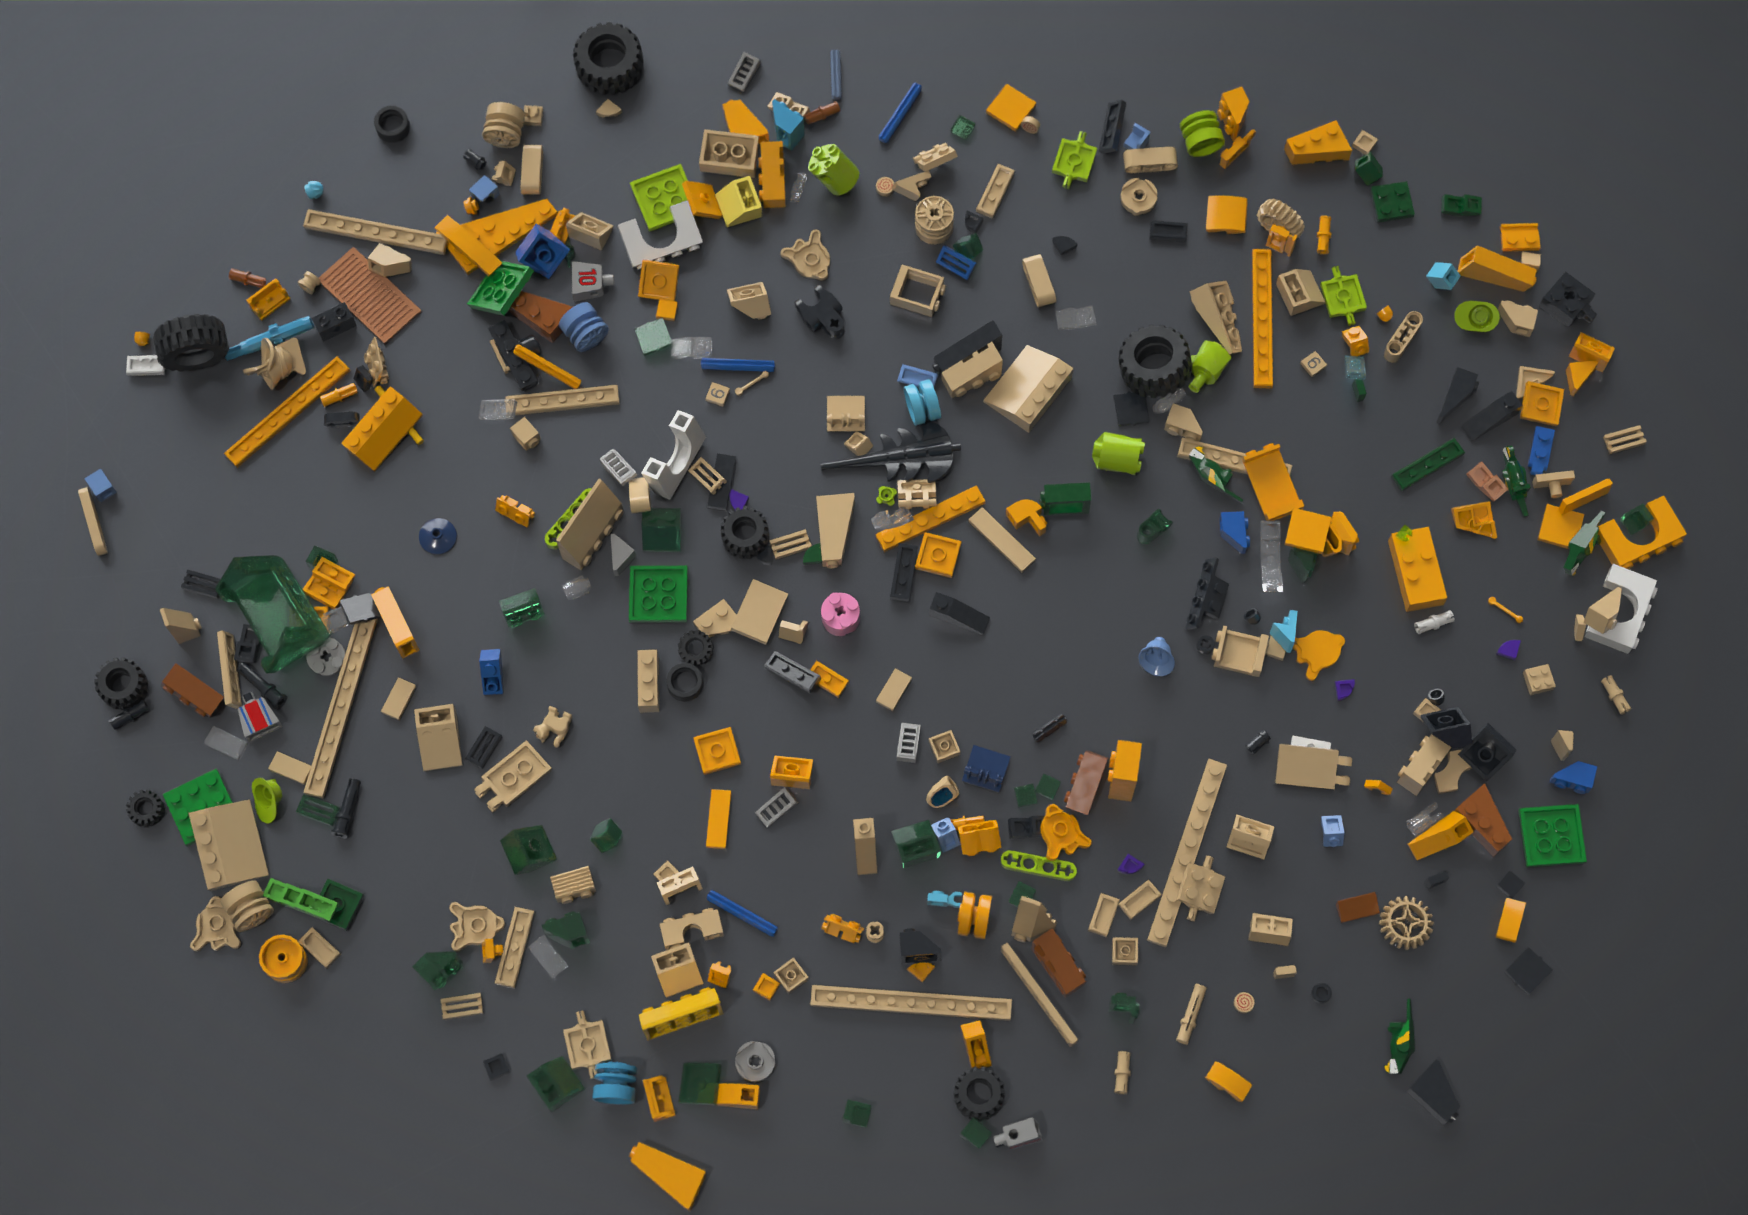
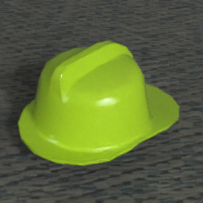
(1476, 316)
(266, 798)

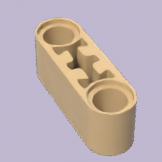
(1150, 159)
(531, 169)
(1039, 280)
(1394, 342)
(639, 495)

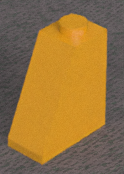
(742, 121)

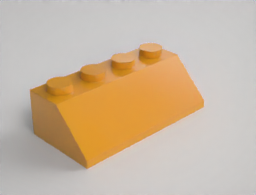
(382, 429)

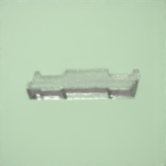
(798, 187)

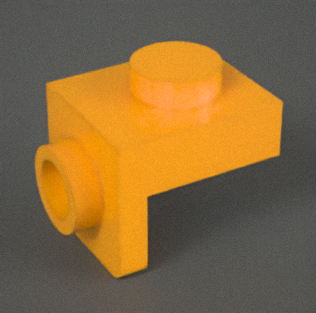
(1356, 341)

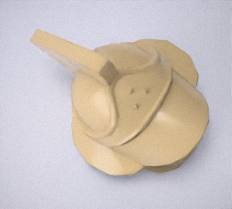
(278, 361)

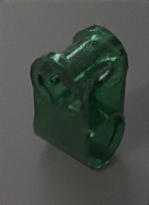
(1155, 524)

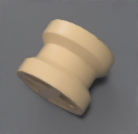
(309, 282)

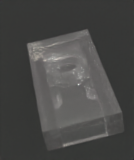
(497, 409)
(226, 743)

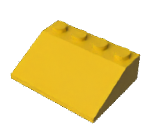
(680, 1014)

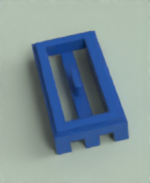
(959, 256)

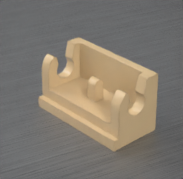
(678, 883)
(1270, 929)

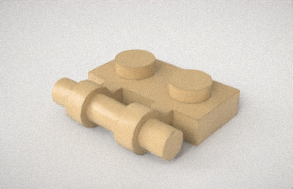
(935, 157)
(916, 489)

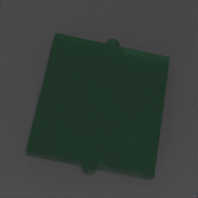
(653, 336)

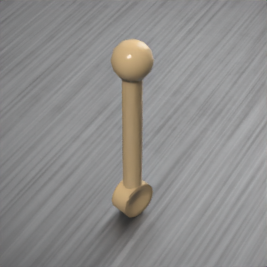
(739, 391)

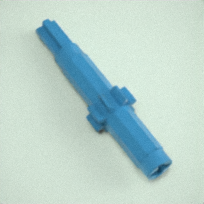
(276, 335)

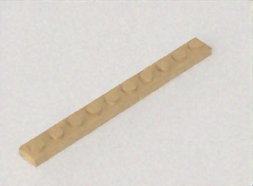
(339, 709)
(1187, 851)
(911, 1002)

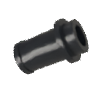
(476, 160)
(1260, 740)

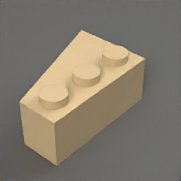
(974, 372)
(1423, 764)

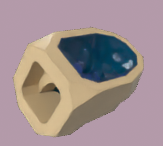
(942, 793)

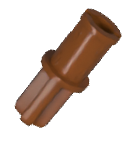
(822, 112)
(247, 278)

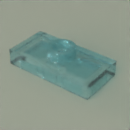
(1355, 367)

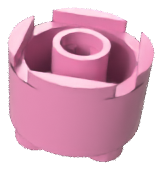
(837, 604)

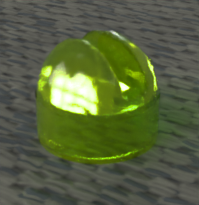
(1401, 535)

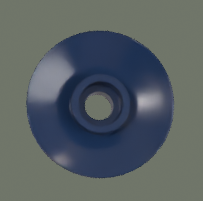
(441, 543)

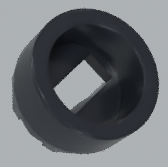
(1252, 616)
(1436, 697)

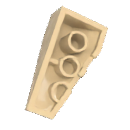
(1214, 305)
(1031, 920)

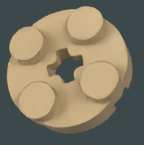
(1135, 205)

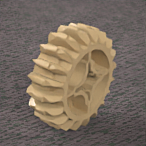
(1280, 214)
(1422, 922)

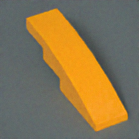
(468, 245)

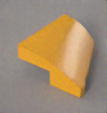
(1475, 518)

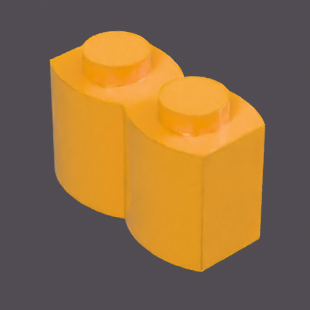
(979, 837)

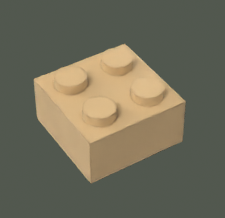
(1539, 679)
(944, 746)
(1124, 951)
(791, 975)

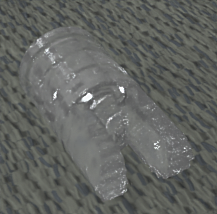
(1166, 403)
(1422, 820)

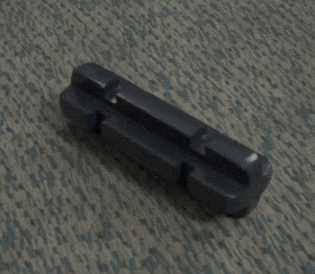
(1049, 727)

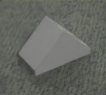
(621, 554)

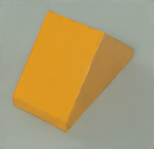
(1578, 373)

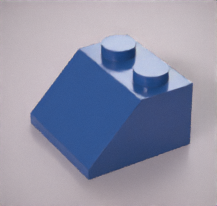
(541, 251)

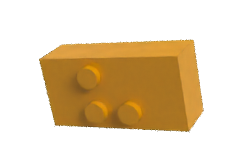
(1418, 570)
(1124, 770)

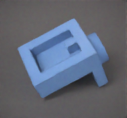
(1332, 831)
(946, 834)

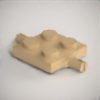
(1200, 888)
(587, 1044)

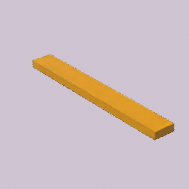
(1262, 318)
(287, 411)

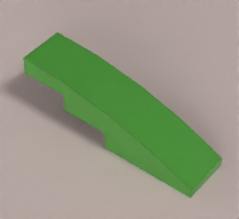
(300, 899)

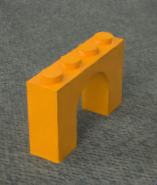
(1625, 553)

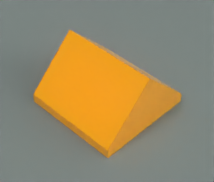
(1591, 349)
(791, 772)

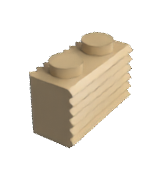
(573, 885)

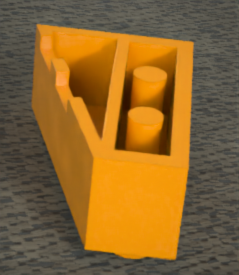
(1318, 145)
(772, 174)

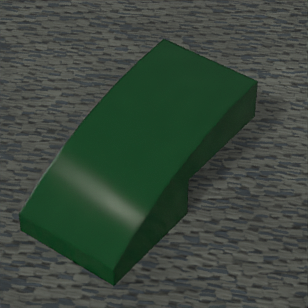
(1462, 206)

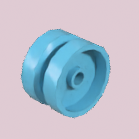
(922, 402)

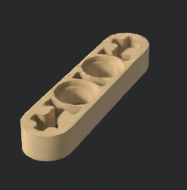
(92, 521)

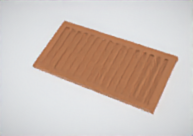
(369, 295)

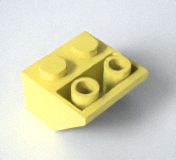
(739, 202)

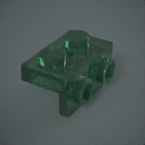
(1124, 1003)

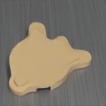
(809, 257)
(473, 925)
(215, 928)

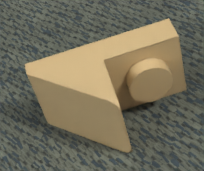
(910, 185)

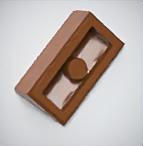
(1357, 907)

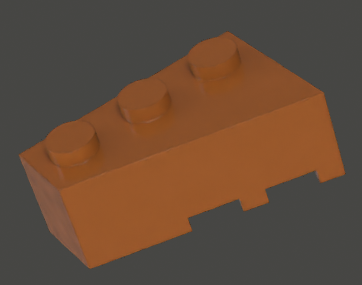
(1485, 821)

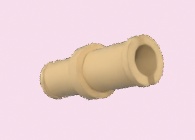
(1616, 695)
(1122, 1072)

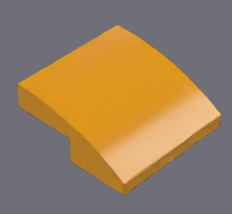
(1226, 214)
(328, 583)

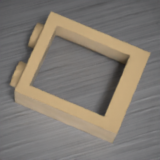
(919, 276)

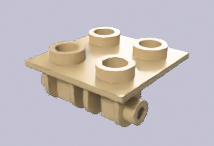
(376, 364)
(845, 413)

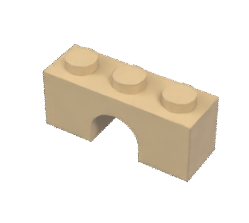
(648, 681)
(707, 921)

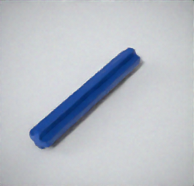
(900, 112)
(737, 364)
(742, 913)

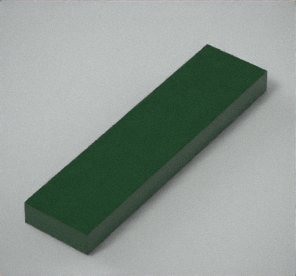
(1428, 464)

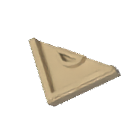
(1533, 375)

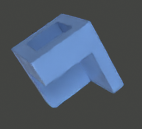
(1138, 138)
(484, 189)
(100, 485)

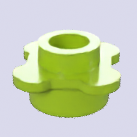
(891, 492)

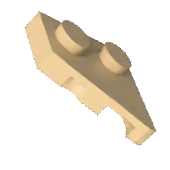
(716, 620)

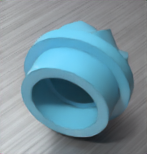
(314, 189)

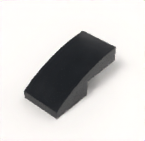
(247, 646)
(1025, 827)

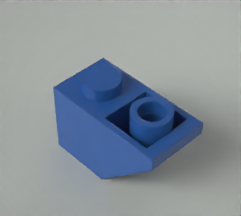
(1233, 530)
(491, 671)
(1577, 776)

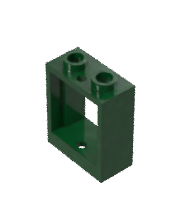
(1065, 499)

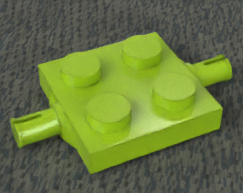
(1074, 160)
(1343, 296)

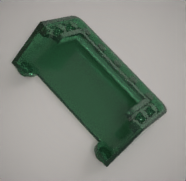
(273, 608)

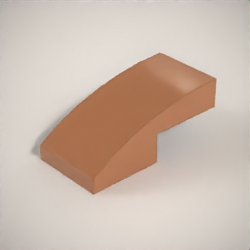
(1486, 481)

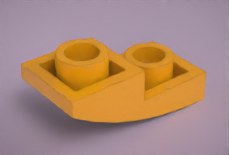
(1510, 920)
(1228, 1080)

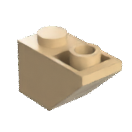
(388, 261)
(1517, 317)
(1183, 423)

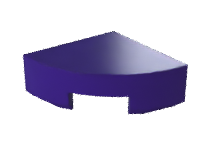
(738, 499)
(1509, 649)
(1344, 688)
(1130, 865)

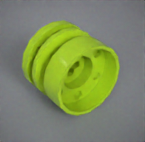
(1202, 133)

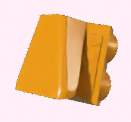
(1340, 536)

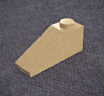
(1604, 612)
(181, 624)

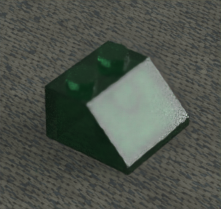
(662, 530)
(528, 849)

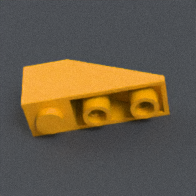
(1442, 835)
(738, 1096)

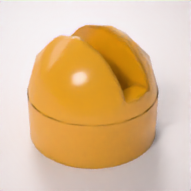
(1385, 314)
(141, 338)

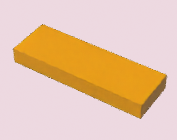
(1585, 496)
(718, 819)

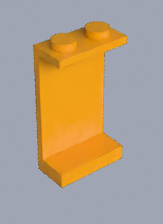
(1271, 482)

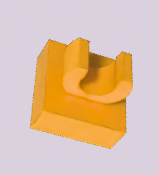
(490, 950)
(719, 975)

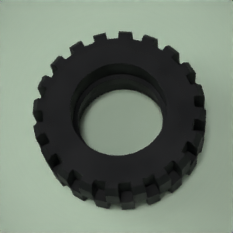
(600, 39)
(1155, 341)
(190, 342)

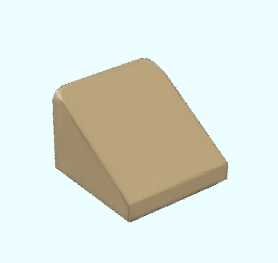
(1531, 260)
(858, 444)

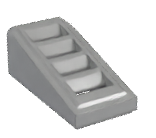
(745, 57)
(617, 466)
(906, 757)
(787, 807)

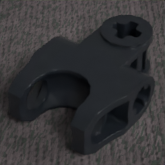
(824, 314)

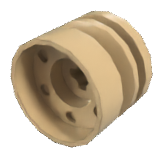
(503, 125)
(936, 228)
(246, 906)

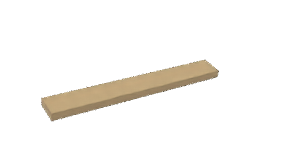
(375, 232)

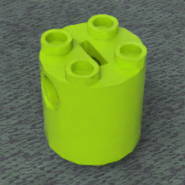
(833, 169)
(1118, 453)

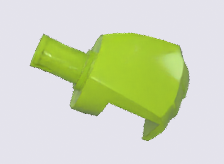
(1208, 364)

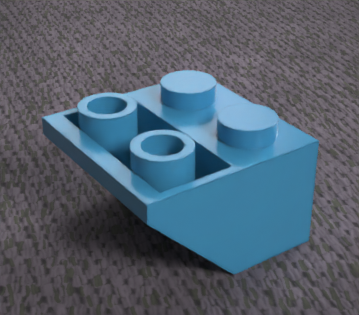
(788, 124)

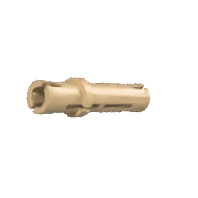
(1184, 1035)

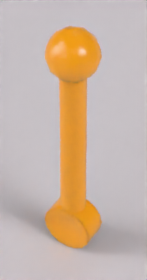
(1492, 601)

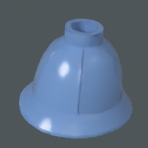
(1157, 657)

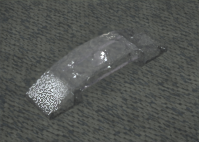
(1270, 557)

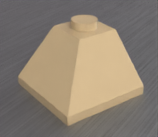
(750, 300)

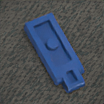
(1540, 450)

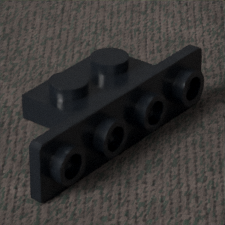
(1208, 596)

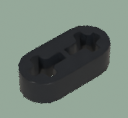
(341, 419)

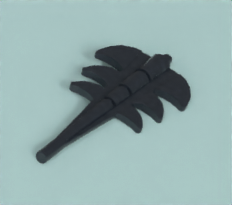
(933, 451)

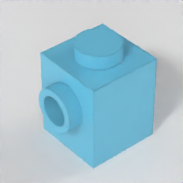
(1443, 276)

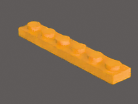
(931, 518)

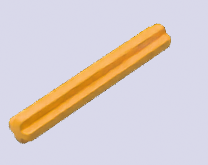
(547, 366)

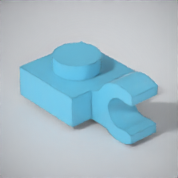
(938, 898)

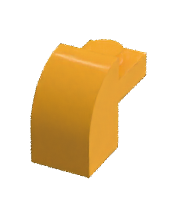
(1024, 512)

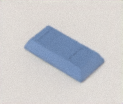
(912, 375)

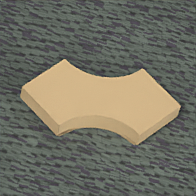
(1448, 778)

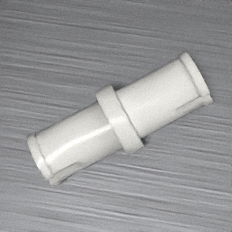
(1434, 622)

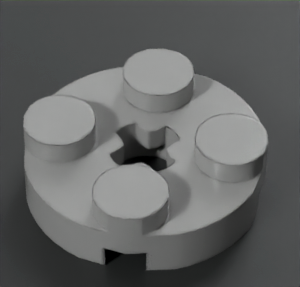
(335, 662)
(743, 1060)

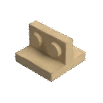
(1250, 837)

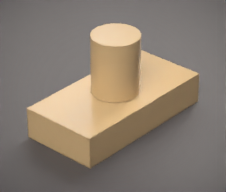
(1554, 481)

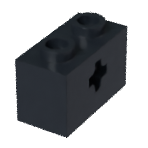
(334, 321)

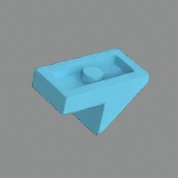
(1285, 632)

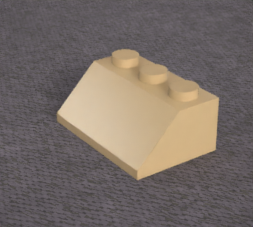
(729, 153)

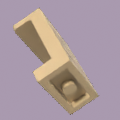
(1240, 652)

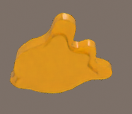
(1318, 650)
(1061, 832)

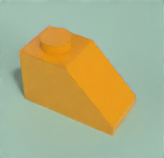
(976, 1044)

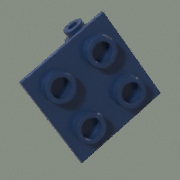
(986, 768)

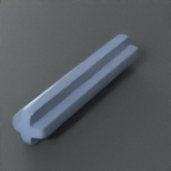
(835, 74)

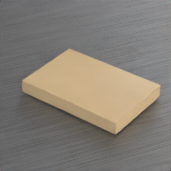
(759, 611)

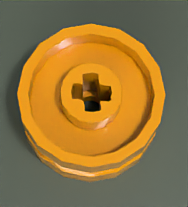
(974, 915)
(291, 951)

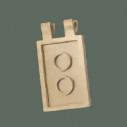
(1310, 766)
(513, 776)

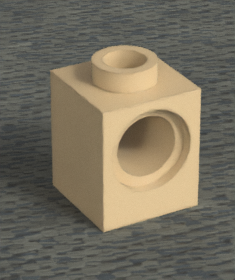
(525, 434)

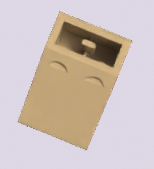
(438, 737)

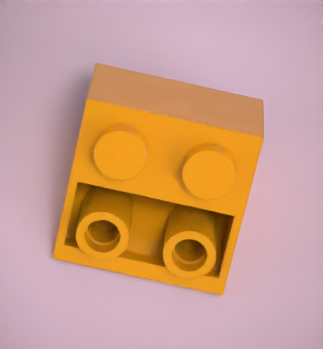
(1233, 110)

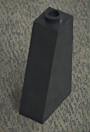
(967, 346)

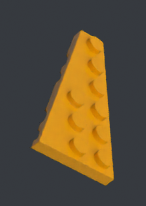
(504, 229)

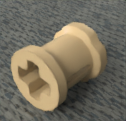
(875, 938)

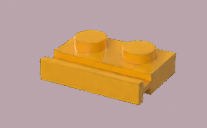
(1520, 237)
(1281, 240)

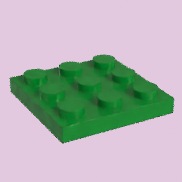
(500, 288)
(658, 593)
(193, 796)
(1552, 835)

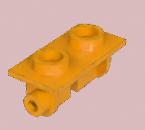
(559, 226)
(507, 507)
(836, 924)

